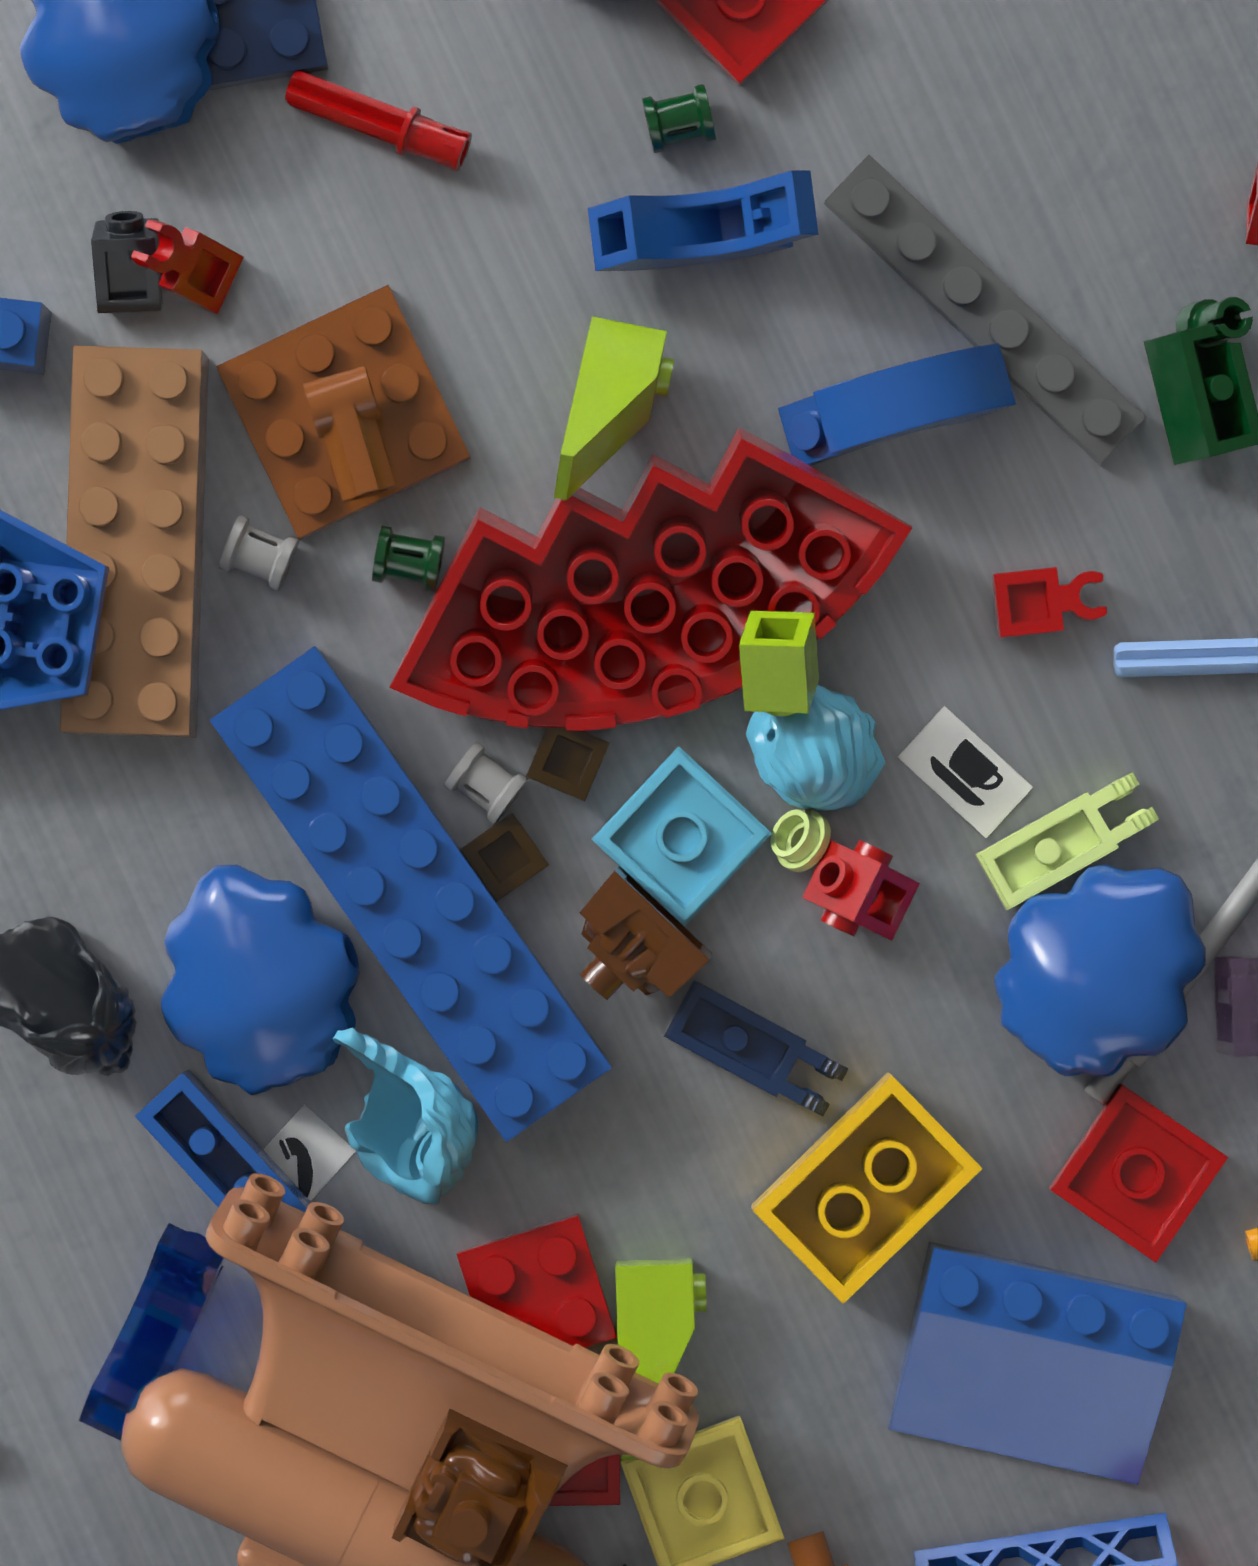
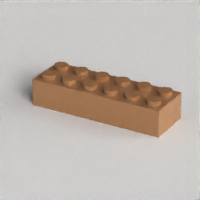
(140, 513)

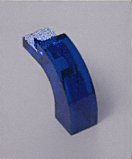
(156, 1327)

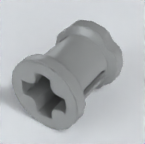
(258, 553)
(485, 782)

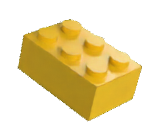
(865, 1187)

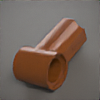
(347, 420)

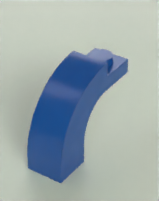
(703, 226)
(897, 403)

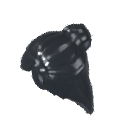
(64, 999)

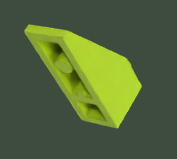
(611, 398)
(657, 1312)

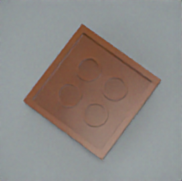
(277, 417)

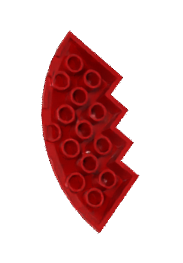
(645, 603)

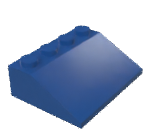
(1036, 1363)

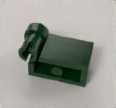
(1205, 381)

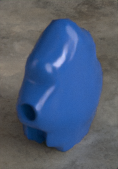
(122, 62)
(1101, 969)
(257, 980)

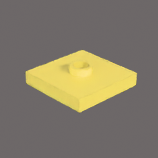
(709, 1503)

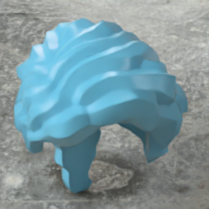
(820, 756)
(413, 1123)

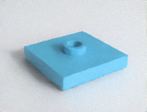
(681, 836)

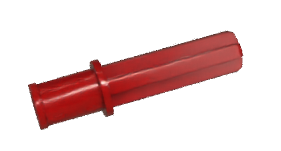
(372, 117)

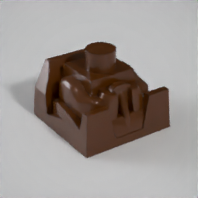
(637, 941)
(478, 1495)

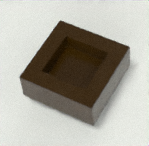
(568, 761)
(504, 857)

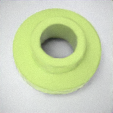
(800, 839)

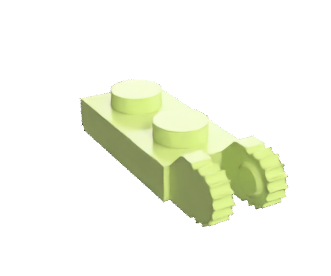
(1059, 844)

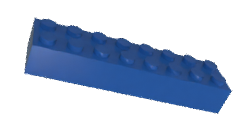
(411, 893)

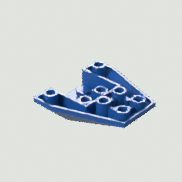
(46, 616)

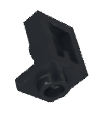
(117, 278)

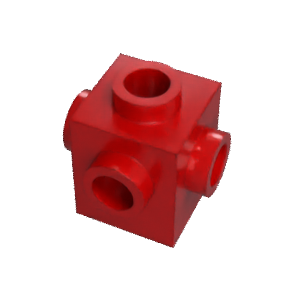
(848, 883)

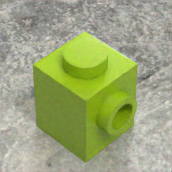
(779, 662)

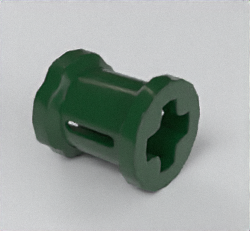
(679, 118)
(408, 559)

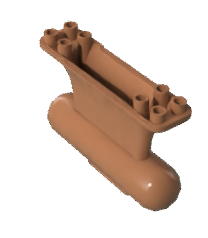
(355, 1388)

